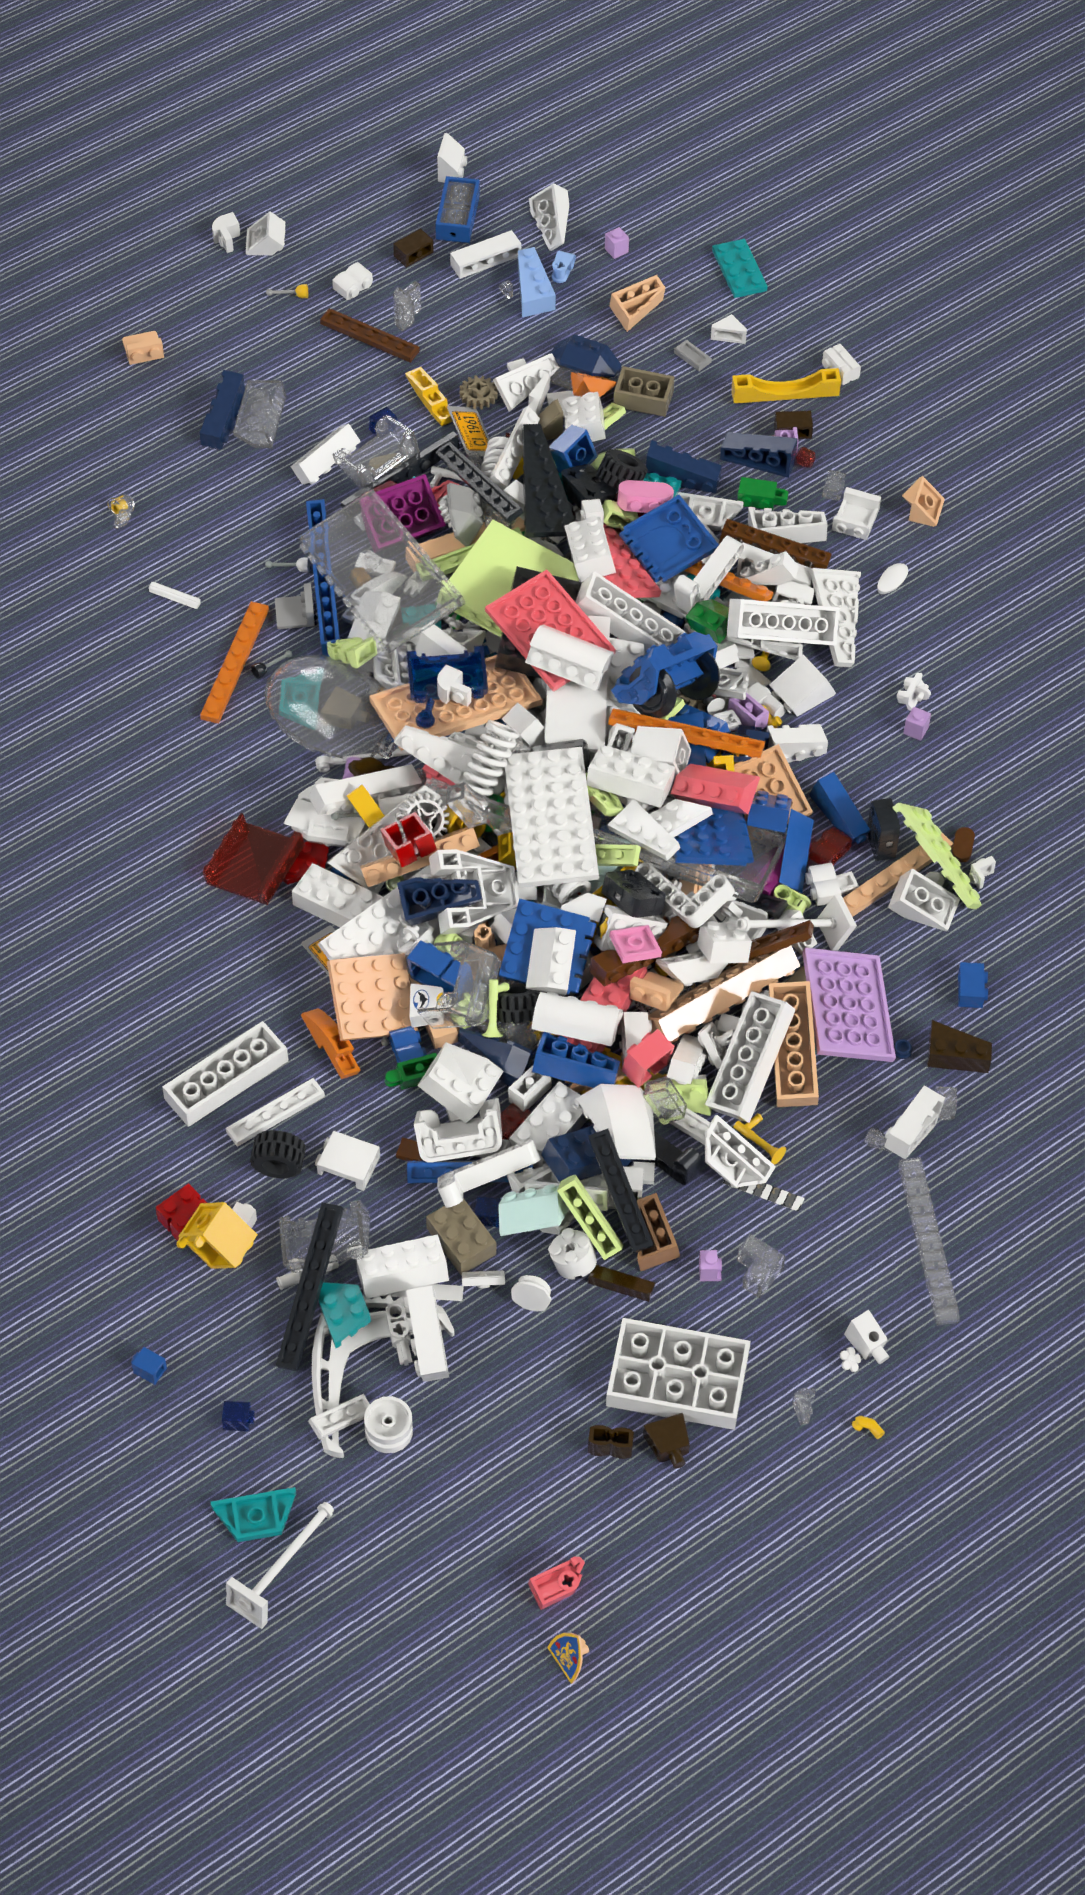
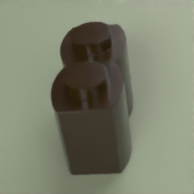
(608, 1441)

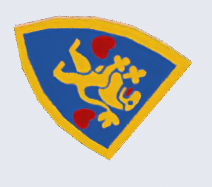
(568, 1652)

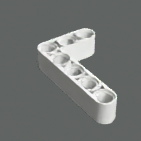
(690, 591)
(700, 906)
(454, 1183)

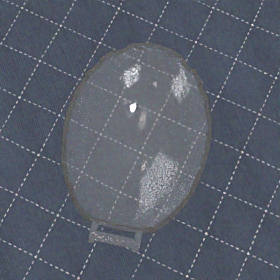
(328, 707)

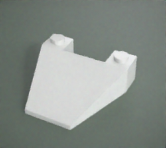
(496, 884)

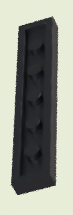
(620, 1191)

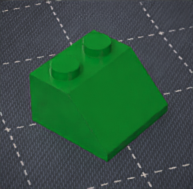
(709, 618)

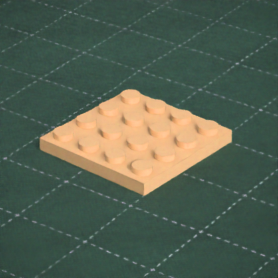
(776, 778)
(370, 995)

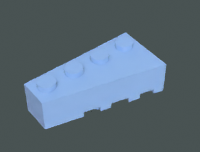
(535, 287)

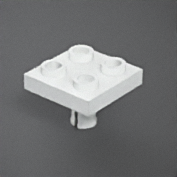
(714, 1043)

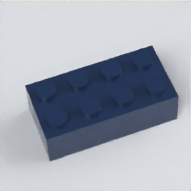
(573, 1155)

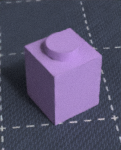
(616, 243)
(917, 723)

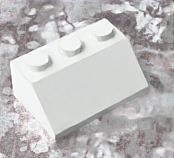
(551, 960)

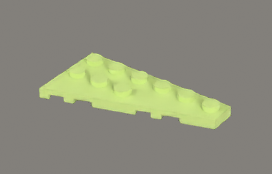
(939, 850)

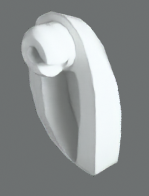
(892, 578)

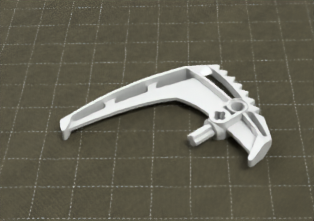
(381, 1326)

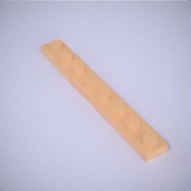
(887, 879)

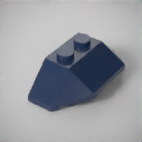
(586, 356)

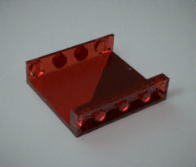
(252, 861)

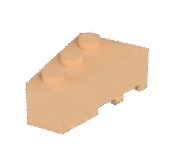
(637, 301)

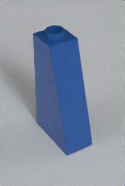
(839, 808)

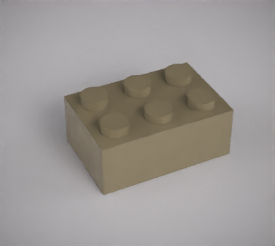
(644, 391)
(461, 1236)

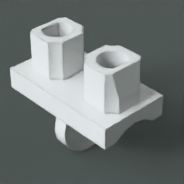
(915, 691)
(413, 937)

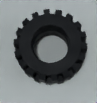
(619, 467)
(516, 1004)
(277, 1154)

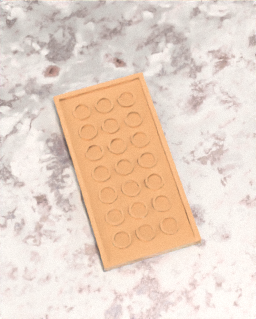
(504, 692)

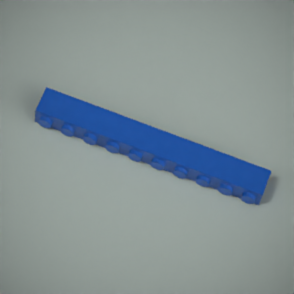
(324, 593)

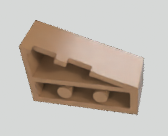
(664, 1243)

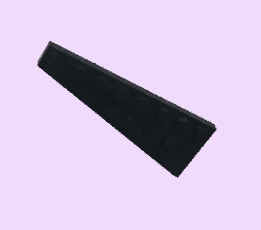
(544, 495)

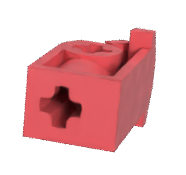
(548, 1585)

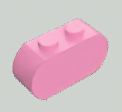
(643, 495)

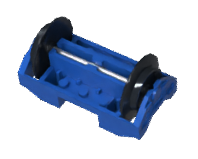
(663, 670)

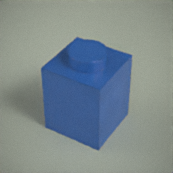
(148, 1365)

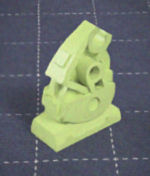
(353, 650)

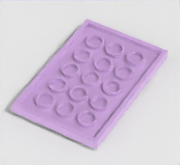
(849, 1005)

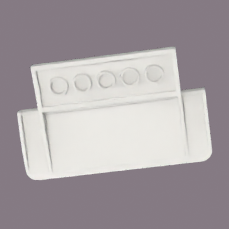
(582, 712)

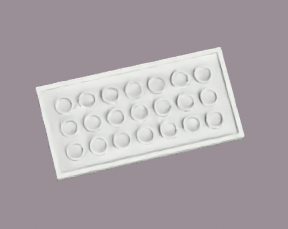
(551, 817)
(374, 930)

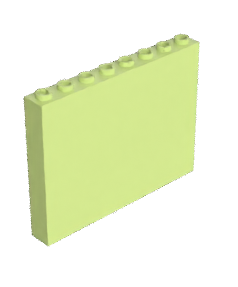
(491, 566)

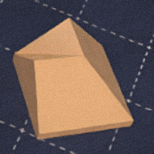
(925, 502)

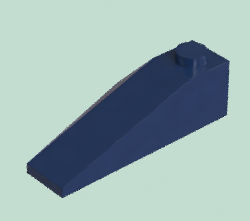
(427, 898)
(508, 1056)

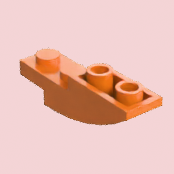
(326, 1035)

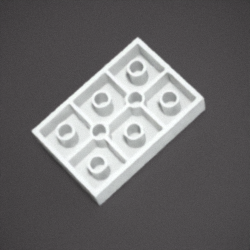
(678, 1372)

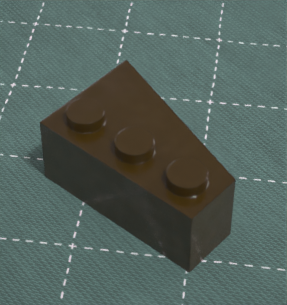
(957, 1050)

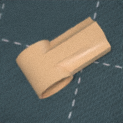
(483, 937)

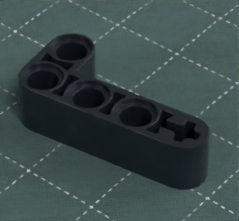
(674, 1162)

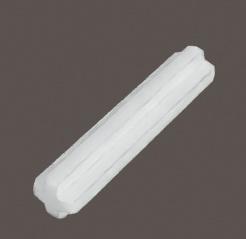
(174, 595)

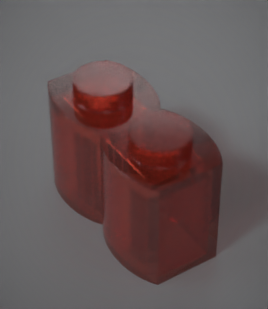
(830, 847)

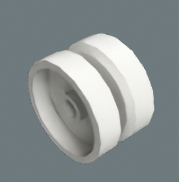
(388, 1424)

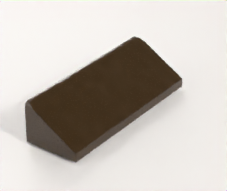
(621, 1283)

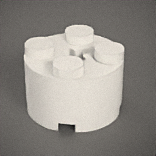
(573, 1254)

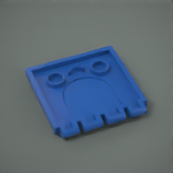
(668, 539)
(716, 841)
(534, 916)

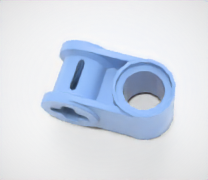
(562, 266)

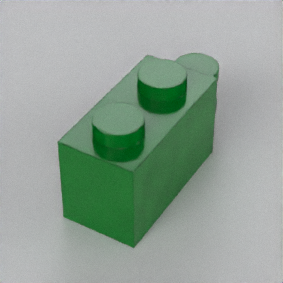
(761, 493)
(409, 1072)

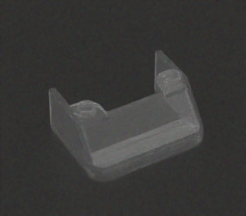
(470, 999)

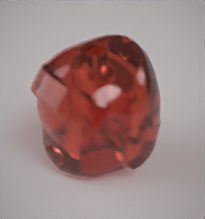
(805, 457)

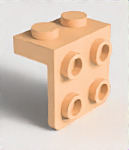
(143, 347)
(655, 990)

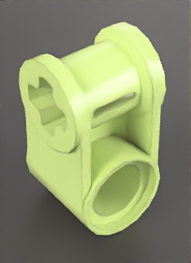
(793, 898)

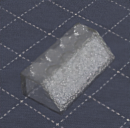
(260, 412)

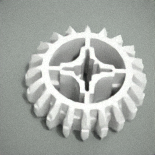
(438, 810)

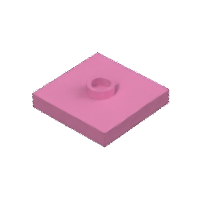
(635, 944)

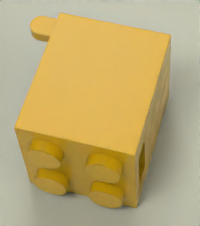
(217, 1235)

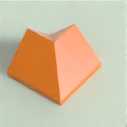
(586, 383)

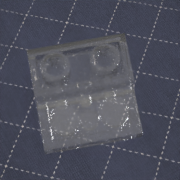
(406, 304)

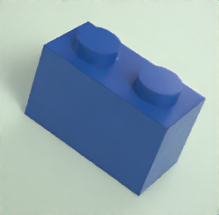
(972, 985)

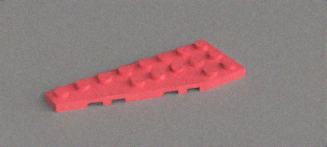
(629, 574)

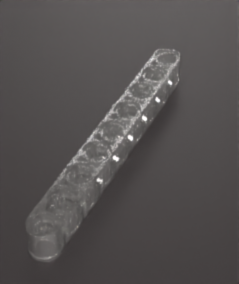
(928, 1241)

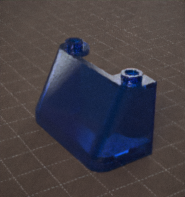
(424, 670)

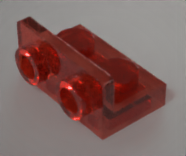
(511, 1119)

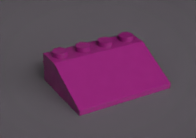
(414, 506)

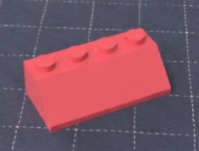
(715, 788)

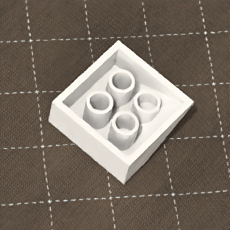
(460, 1080)

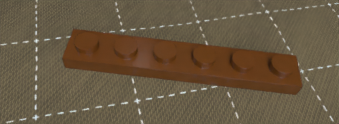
(369, 335)
(780, 939)

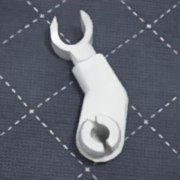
(548, 545)

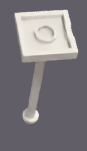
(833, 921)
(247, 1601)

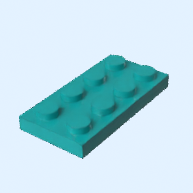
(739, 268)

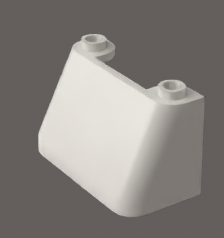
(458, 1138)

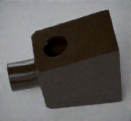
(668, 1439)

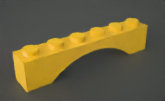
(752, 389)

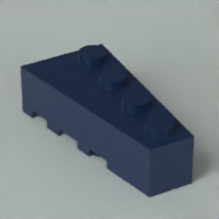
(223, 410)

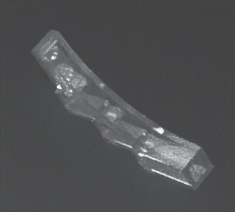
(478, 810)

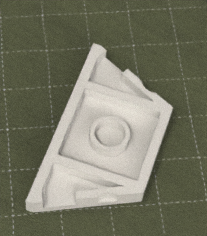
(712, 510)
(732, 683)
(680, 816)

